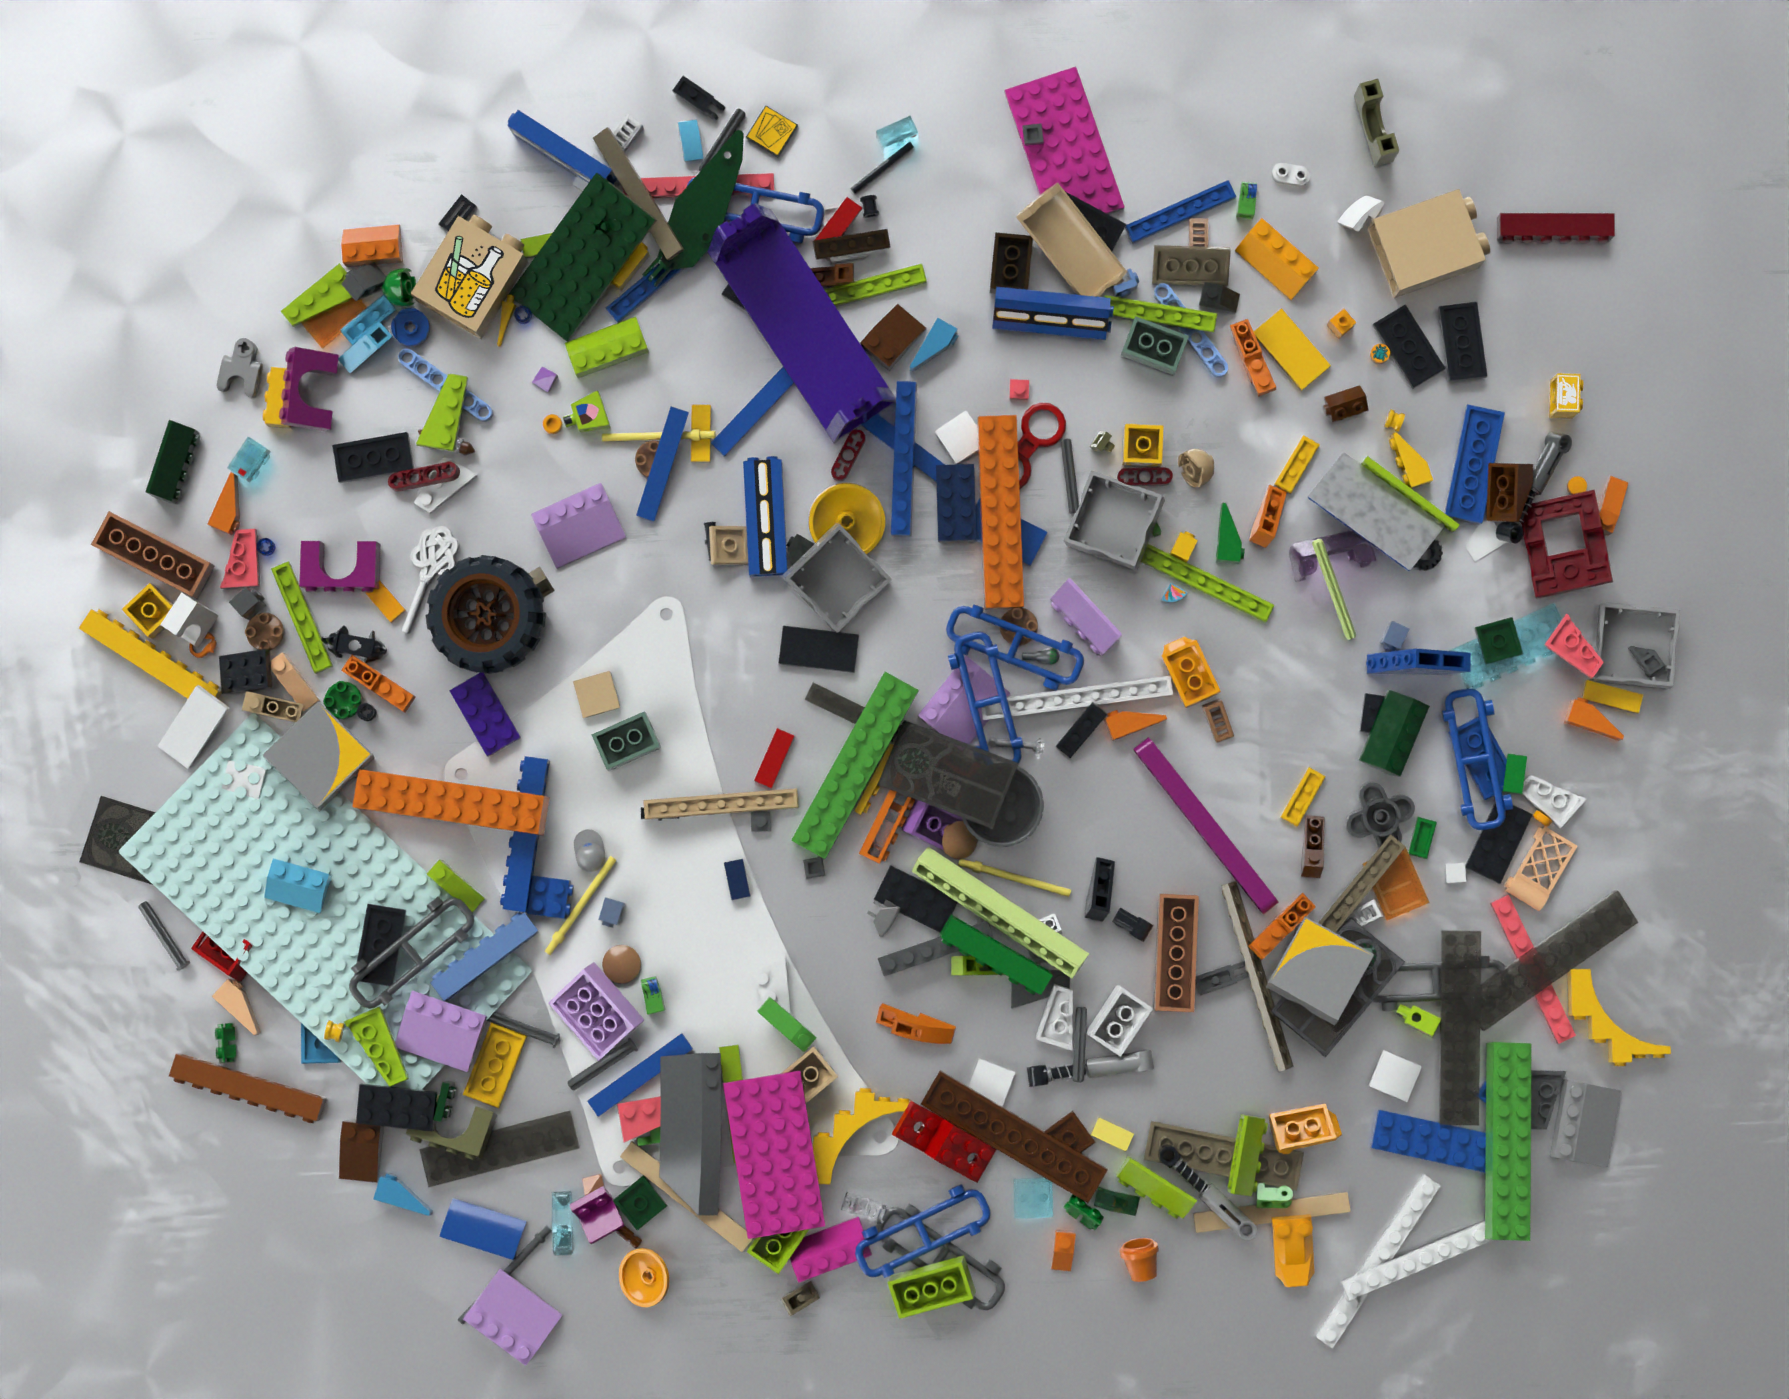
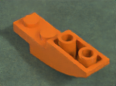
(1252, 357)
(378, 683)
(1281, 926)
(915, 1028)

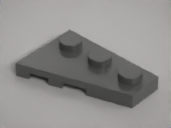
(1020, 996)
(1544, 1091)

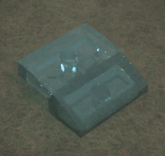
(1033, 1198)

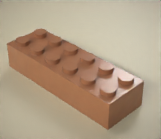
(152, 555)
(1176, 953)

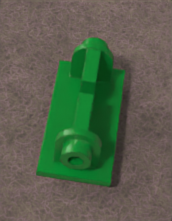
(223, 1035)
(1091, 1216)

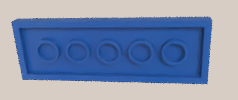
(1475, 450)
(1430, 1140)

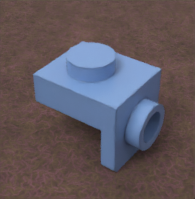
(1124, 289)

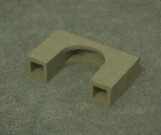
(1381, 146)
(471, 1142)

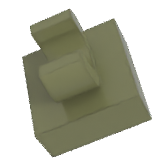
(1102, 442)

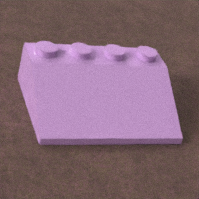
(578, 525)
(1085, 617)
(949, 708)
(596, 1011)
(440, 1031)
(512, 1316)

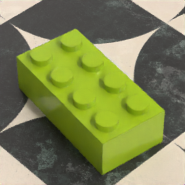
(931, 1287)

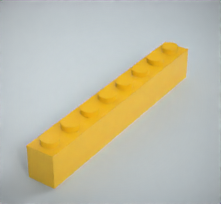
(144, 655)

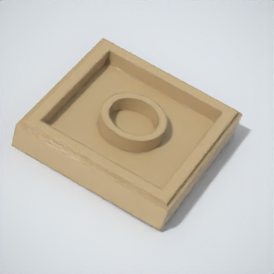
(728, 545)
(596, 694)

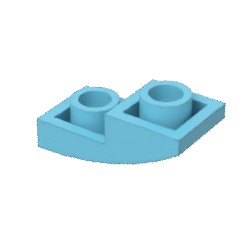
(690, 140)

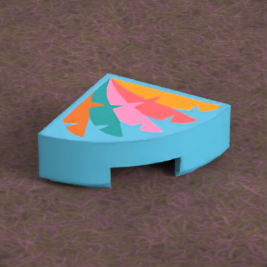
(1173, 594)

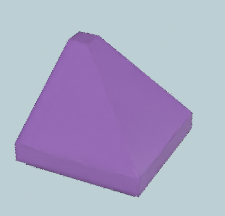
(545, 379)

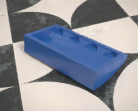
(483, 1229)

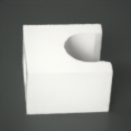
(189, 620)

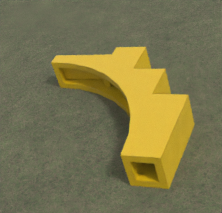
(1583, 1003)
(845, 1124)

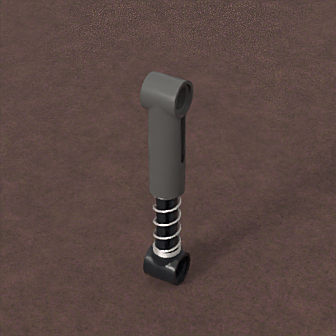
(1555, 446)

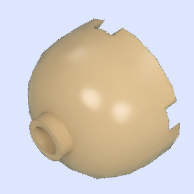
(1197, 467)

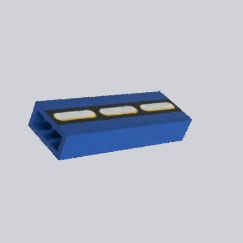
(557, 148)
(1052, 313)
(765, 516)

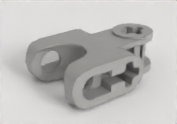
(243, 366)

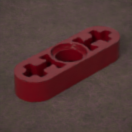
(859, 445)
(1130, 472)

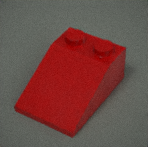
(219, 958)

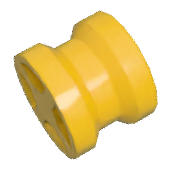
(1394, 420)
(334, 1031)

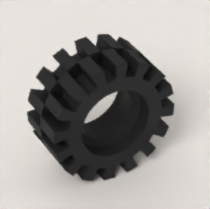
(1434, 559)

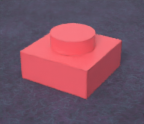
(1019, 389)

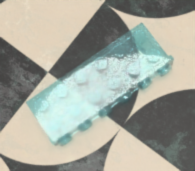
(1532, 633)

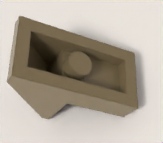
(800, 1298)

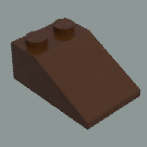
(892, 337)
(1508, 490)
(360, 1151)

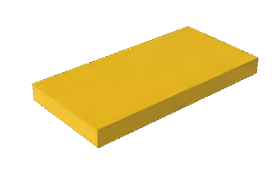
(1291, 349)
(495, 1065)

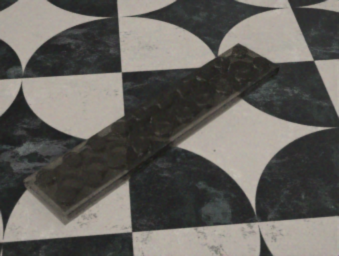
(1549, 960)
(1458, 1029)

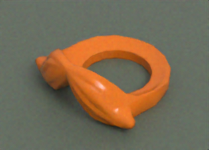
(208, 648)

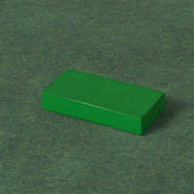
(1514, 774)
(1422, 838)

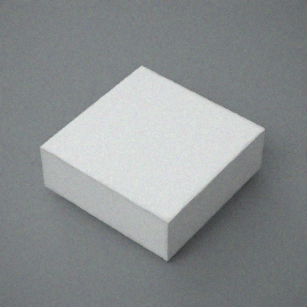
(1455, 872)

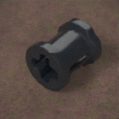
(869, 206)
(363, 707)

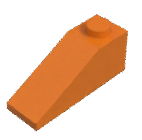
(1612, 503)
(226, 511)
(1268, 517)
(1589, 718)
(1126, 723)

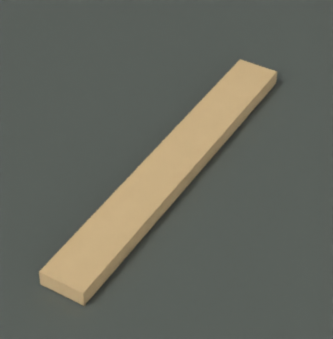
(720, 804)
(1314, 1206)
(719, 1223)

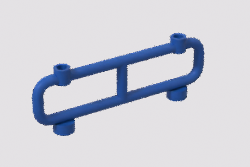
(795, 233)
(957, 661)
(1051, 680)
(1485, 709)
(872, 1235)

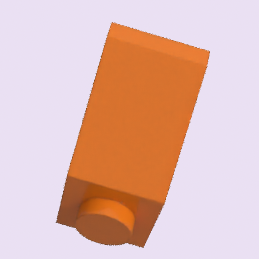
(1063, 1250)

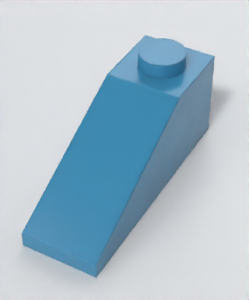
(936, 342)
(399, 1194)

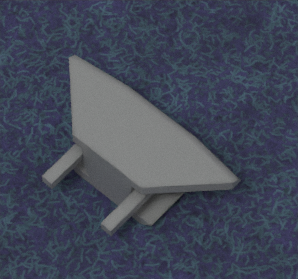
(885, 916)

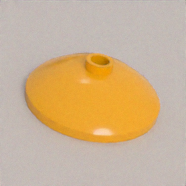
(636, 1277)

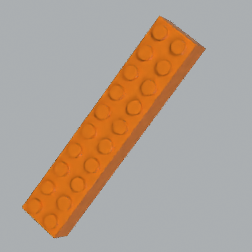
(1000, 512)
(451, 802)

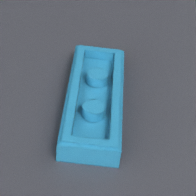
(367, 319)

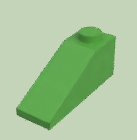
(786, 1024)

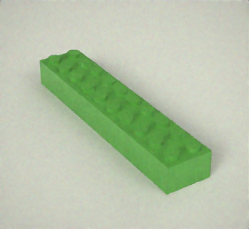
(855, 765)
(1508, 1141)

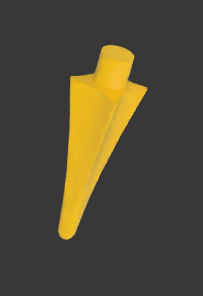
(506, 313)

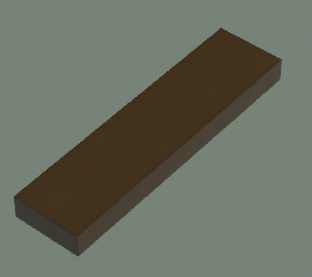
(851, 244)

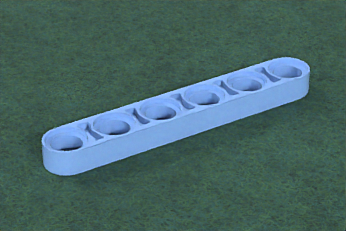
(1198, 347)
(429, 375)

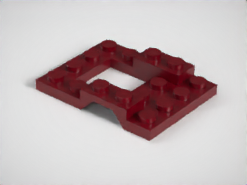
(1570, 569)

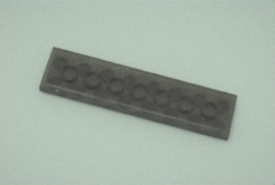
(504, 1149)

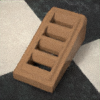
(1198, 221)
(1206, 708)

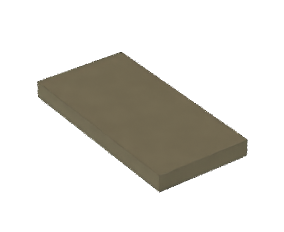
(1190, 265)

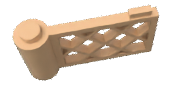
(1528, 890)

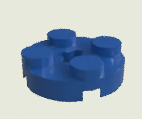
(418, 334)

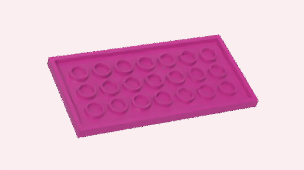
(1071, 139)
(774, 1154)

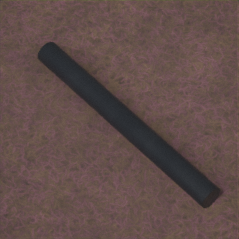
(882, 167)

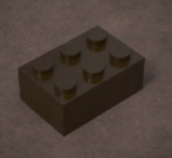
(1011, 261)

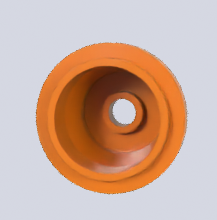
(1140, 1258)

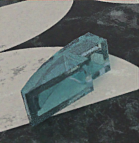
(562, 1223)

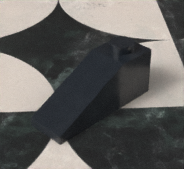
(1100, 890)

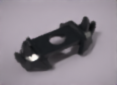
(370, 647)

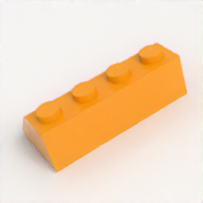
(1276, 259)

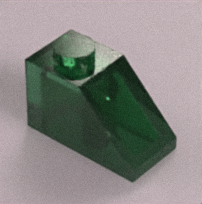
(1116, 1201)

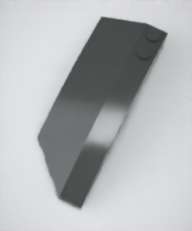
(691, 1128)

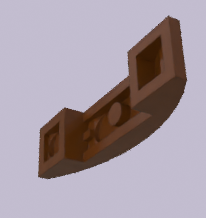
(835, 275)

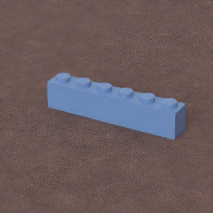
(484, 957)

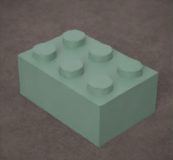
(1154, 345)
(626, 741)

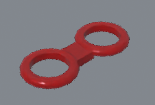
(1029, 443)

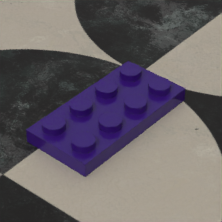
(485, 714)

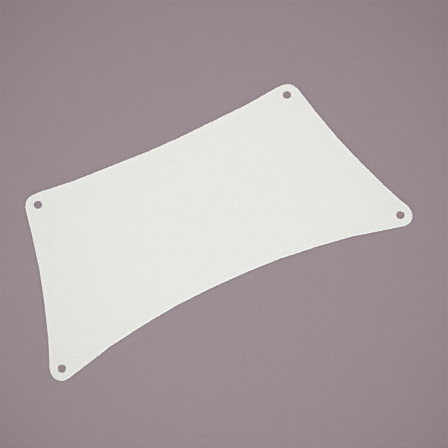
(666, 875)

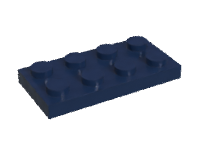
(956, 502)

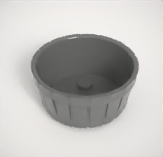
(1018, 815)

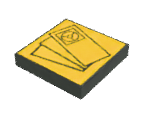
(771, 131)

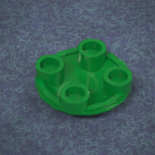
(342, 700)

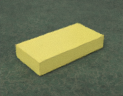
(1112, 1134)

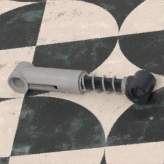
(1094, 1067)
(1209, 1194)

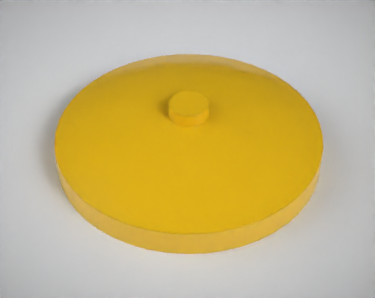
(853, 509)

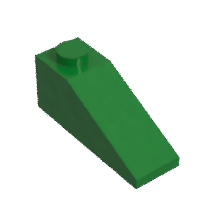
(1228, 541)

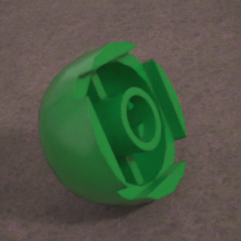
(398, 287)

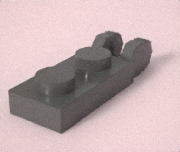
(1219, 978)

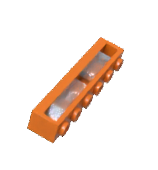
(885, 826)

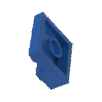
(550, 897)

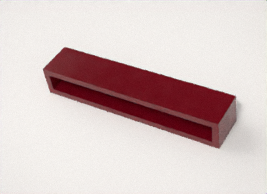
(1555, 227)

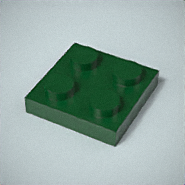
(1498, 640)
(446, 1094)
(640, 1202)

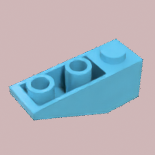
(365, 347)

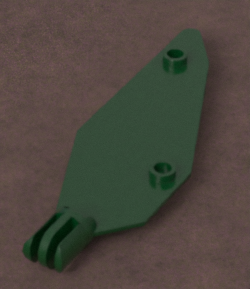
(701, 208)

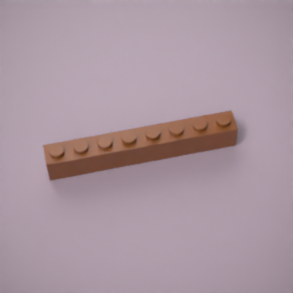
(248, 1087)

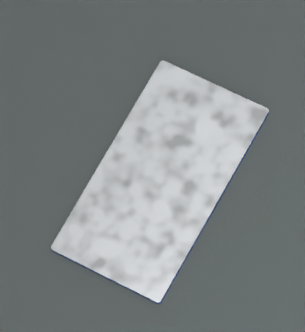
(1376, 511)

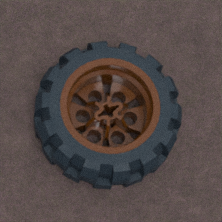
(455, 593)

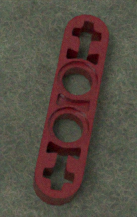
(423, 476)

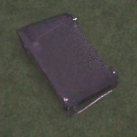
(1304, 557)

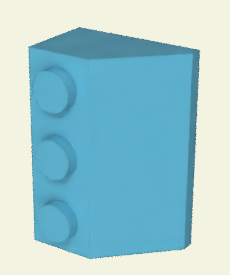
(297, 885)

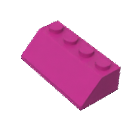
(828, 1249)

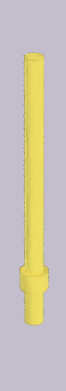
(695, 435)
(979, 867)
(558, 937)

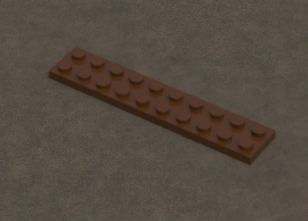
(1014, 1136)

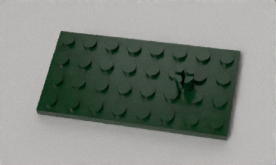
(582, 256)

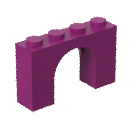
(295, 410)
(364, 576)

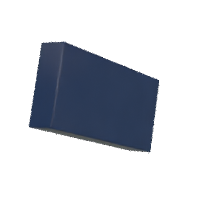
(737, 879)

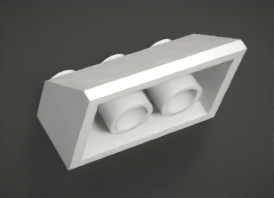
(1118, 1020)

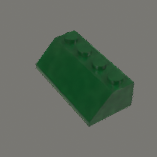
(172, 462)
(1394, 733)

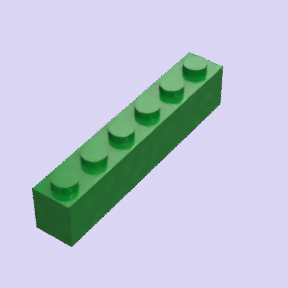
(995, 954)

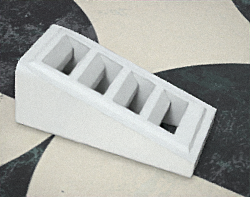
(634, 133)
(1376, 907)

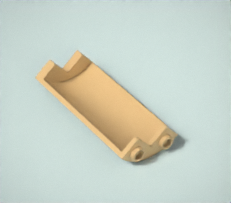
(1071, 243)

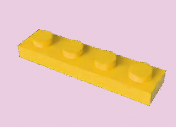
(873, 787)

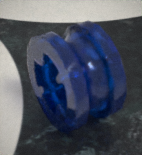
(518, 318)
(260, 546)

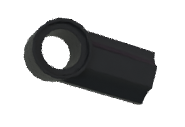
(1134, 925)

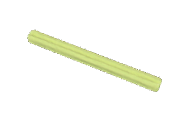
(1334, 589)

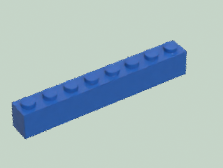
(904, 458)
(524, 845)

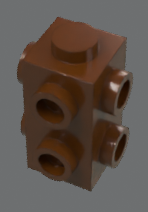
(1345, 404)

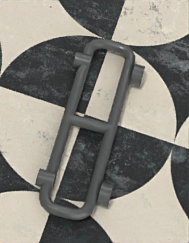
(362, 969)
(1389, 1002)
(990, 1270)

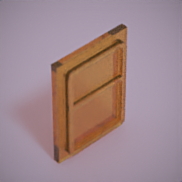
(327, 325)
(1399, 888)

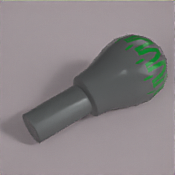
(1047, 656)

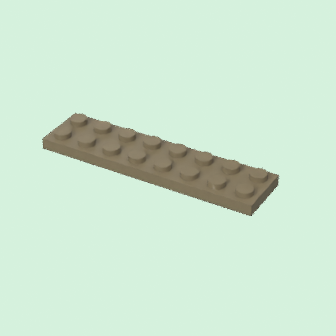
(1215, 1152)

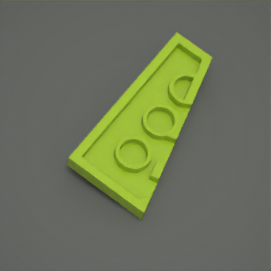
(318, 298)
(444, 419)
(376, 1039)

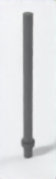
(539, 1238)

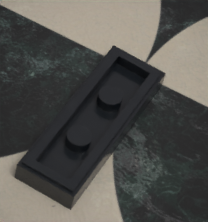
(1081, 730)

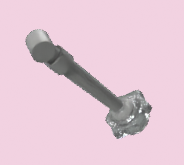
(1037, 746)

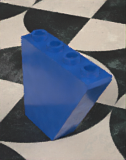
(1419, 662)

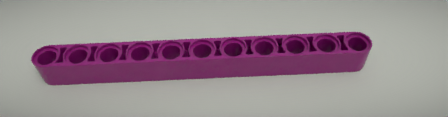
(1205, 825)

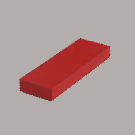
(840, 220)
(774, 758)

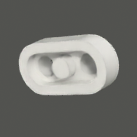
(1290, 176)

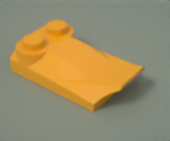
(1189, 671)
(1303, 1128)
(1293, 1249)

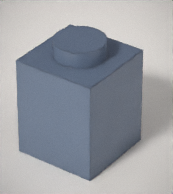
(1394, 636)
(611, 912)

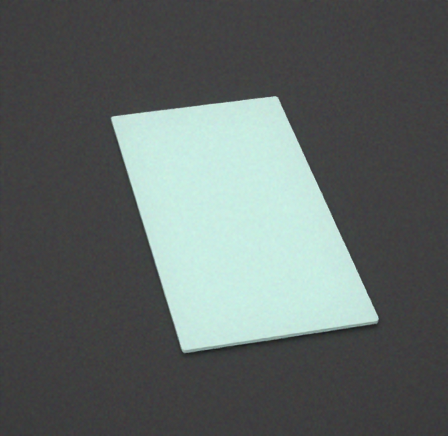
(213, 862)

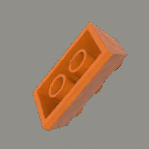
(372, 245)

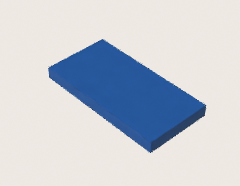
(1030, 537)
(1473, 744)

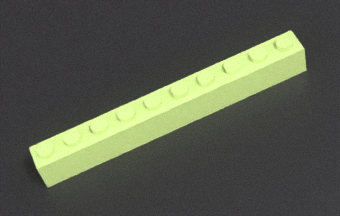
(1000, 912)

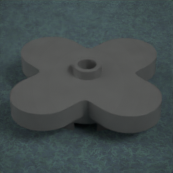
(1374, 800)

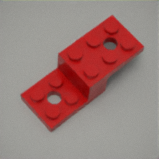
(944, 1141)

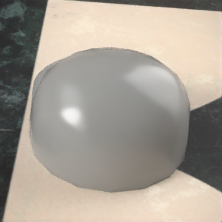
(589, 850)

